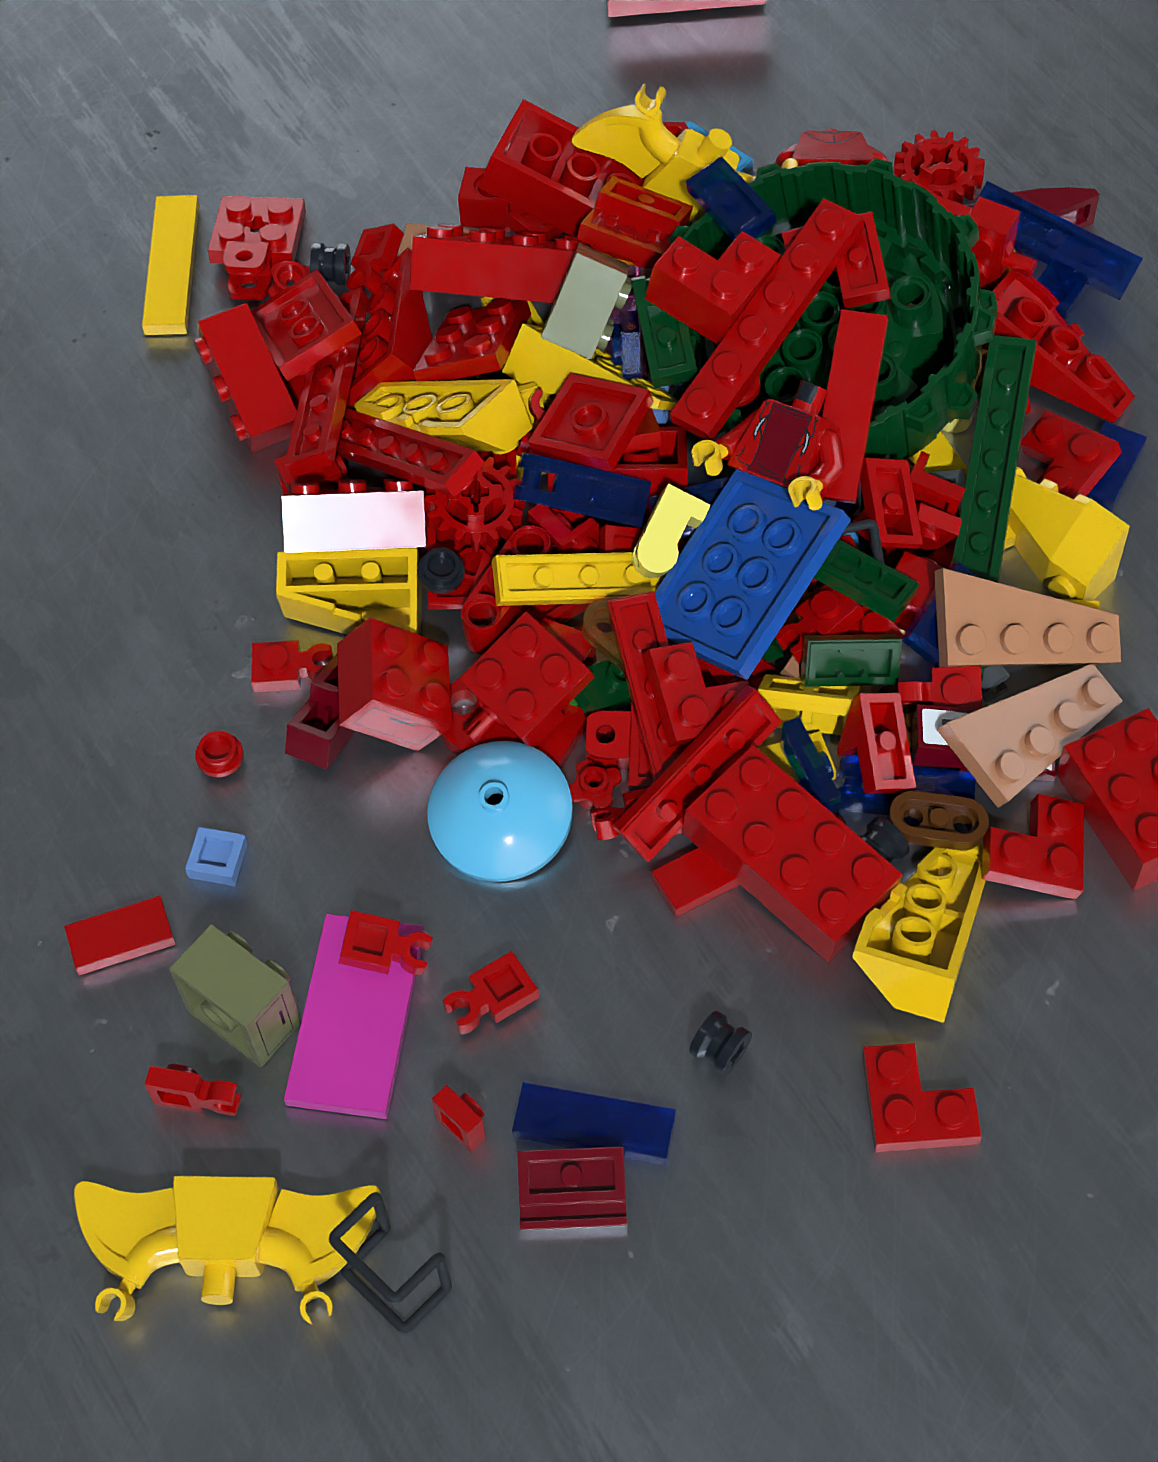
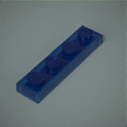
(1068, 245)

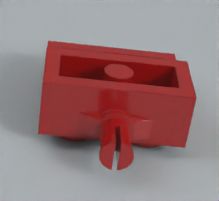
(633, 222)
(996, 240)
(524, 683)

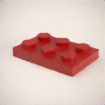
(304, 325)
(472, 341)

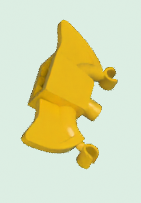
(645, 146)
(218, 1232)

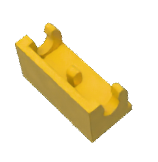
(818, 707)

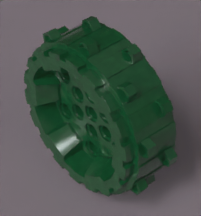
(928, 261)

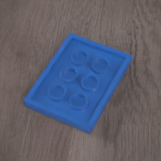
(745, 571)

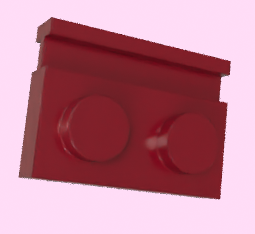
(572, 1188)

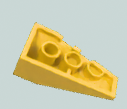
(551, 364)
(464, 412)
(1065, 540)
(922, 932)

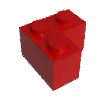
(710, 291)

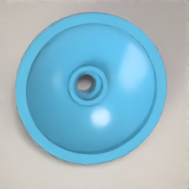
(503, 838)

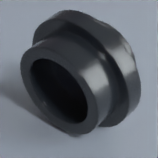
(441, 571)

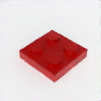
(591, 422)

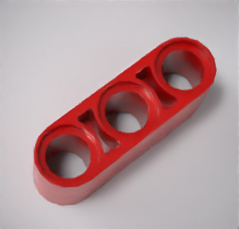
(481, 603)

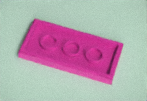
(350, 1031)

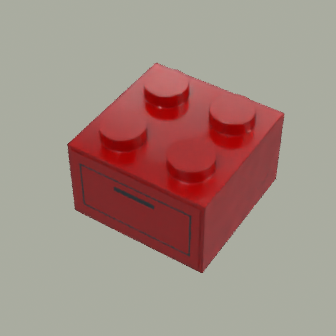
(394, 684)

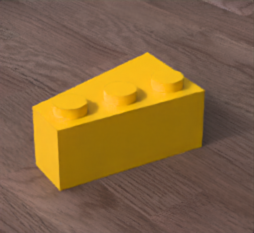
(350, 586)

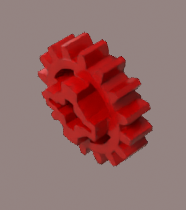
(940, 166)
(495, 513)

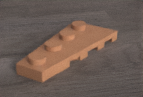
(1011, 626)
(1026, 733)

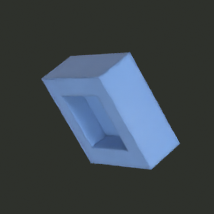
(216, 856)

